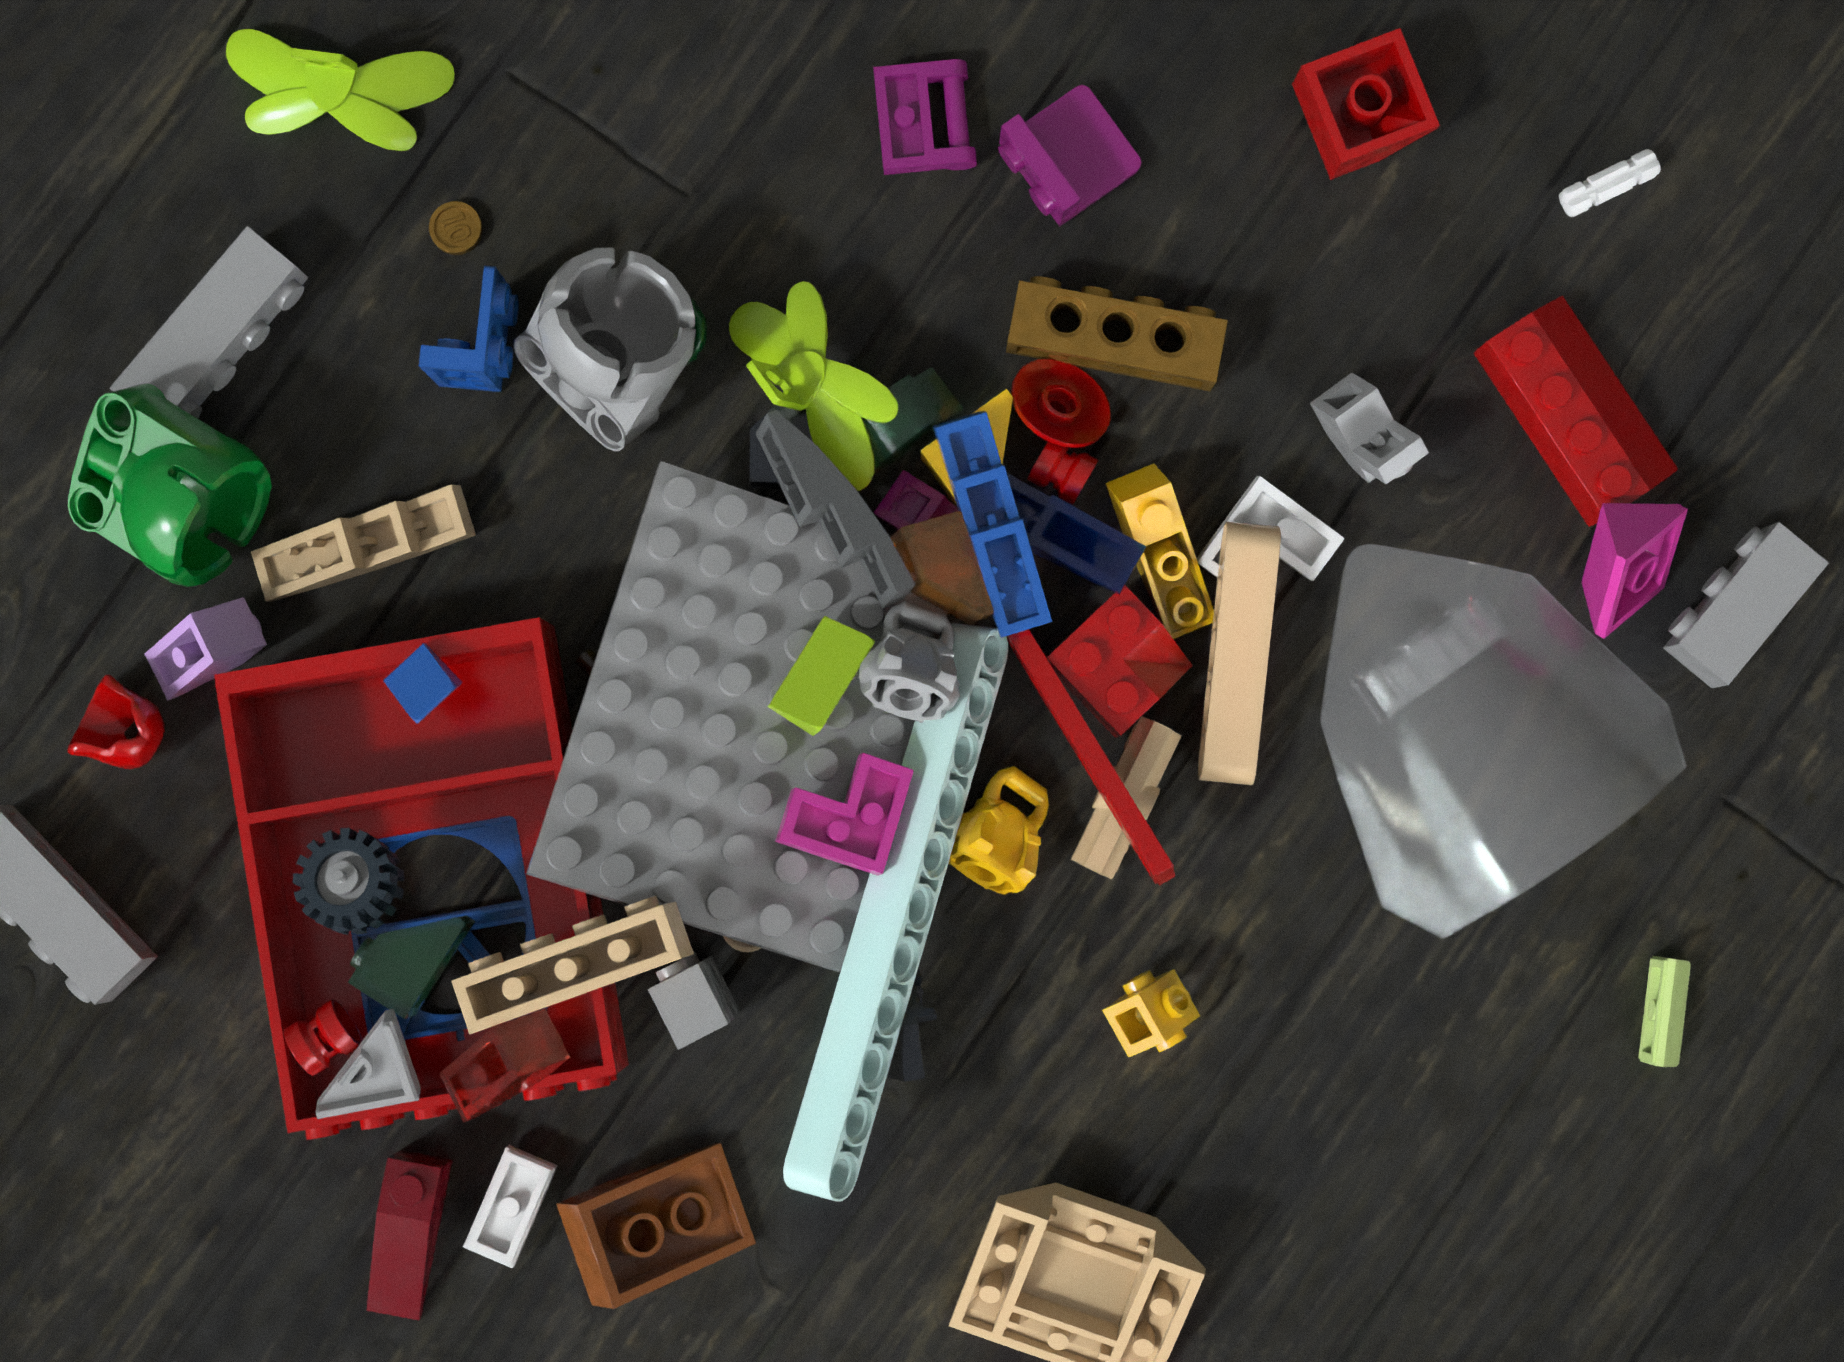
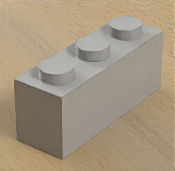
(1744, 604)
(693, 999)

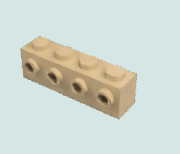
(574, 966)

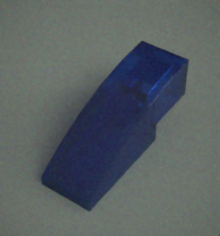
(1075, 538)

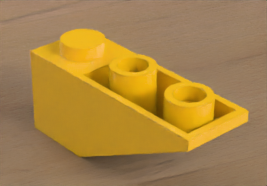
(1168, 565)

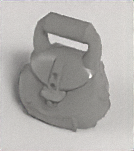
(910, 671)

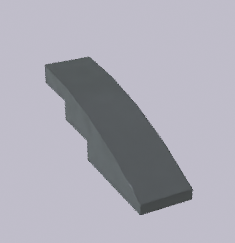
(824, 495)

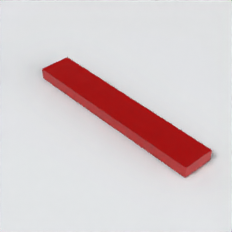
(1092, 757)

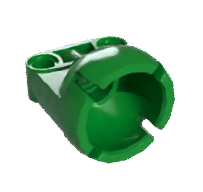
(164, 483)

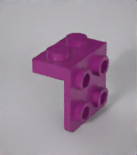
(1068, 154)

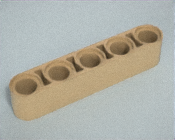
(1239, 653)

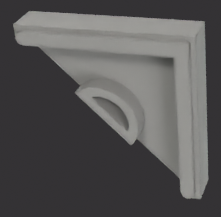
(374, 1075)

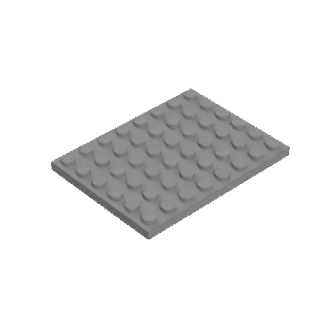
(674, 751)

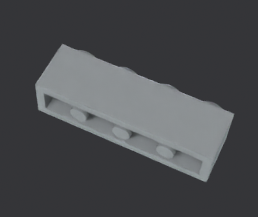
(217, 323)
(65, 915)

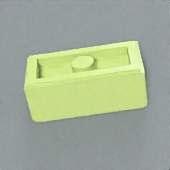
(1664, 1011)

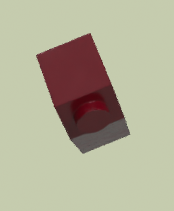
(406, 1232)

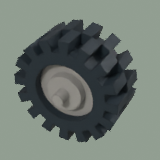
(348, 881)

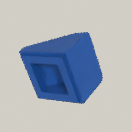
(422, 683)

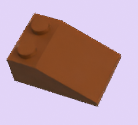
(655, 1226)

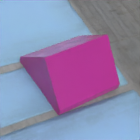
(1629, 560)

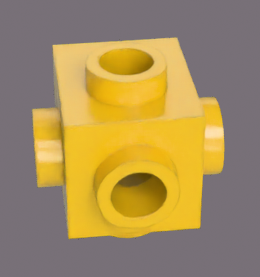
(1151, 1012)

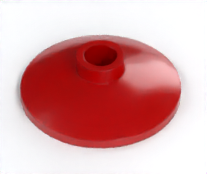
(1060, 403)

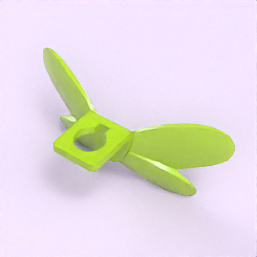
(310, 83)
(834, 394)

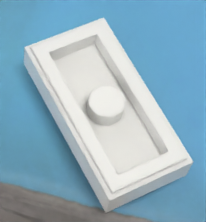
(510, 1206)

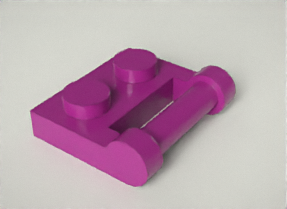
(906, 117)

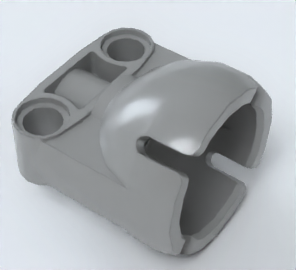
(609, 342)

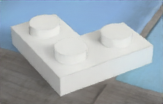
(1304, 538)

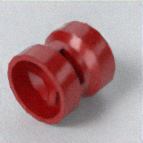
(1065, 471)
(322, 1037)

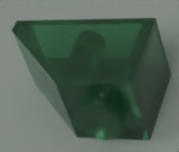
(406, 963)

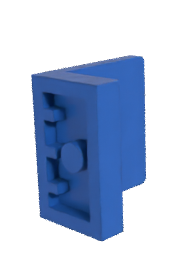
(483, 369)

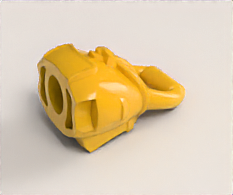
(997, 840)

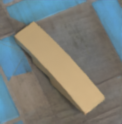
(363, 543)

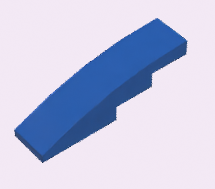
(993, 523)

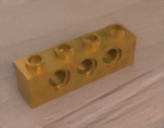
(1087, 347)

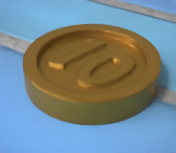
(455, 228)

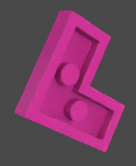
(853, 831)

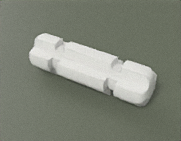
(1609, 182)

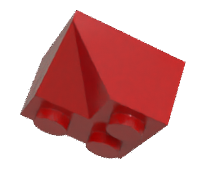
(1364, 103)
(1119, 662)

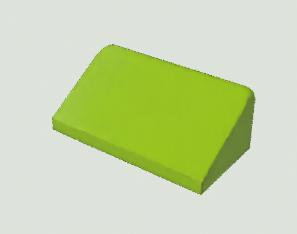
(821, 675)

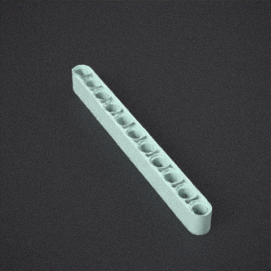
(893, 931)

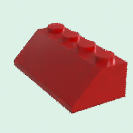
(1575, 409)

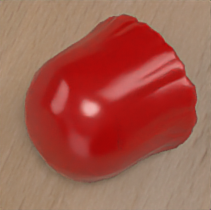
(106, 720)

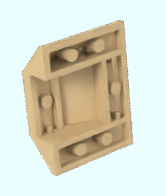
(1077, 1279)

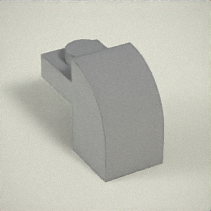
(1366, 431)

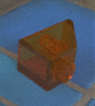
(944, 566)

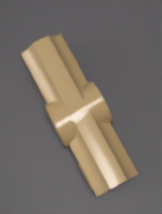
(1140, 770)

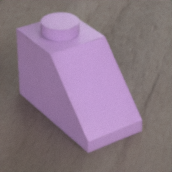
(205, 645)

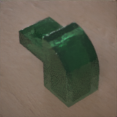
(921, 405)

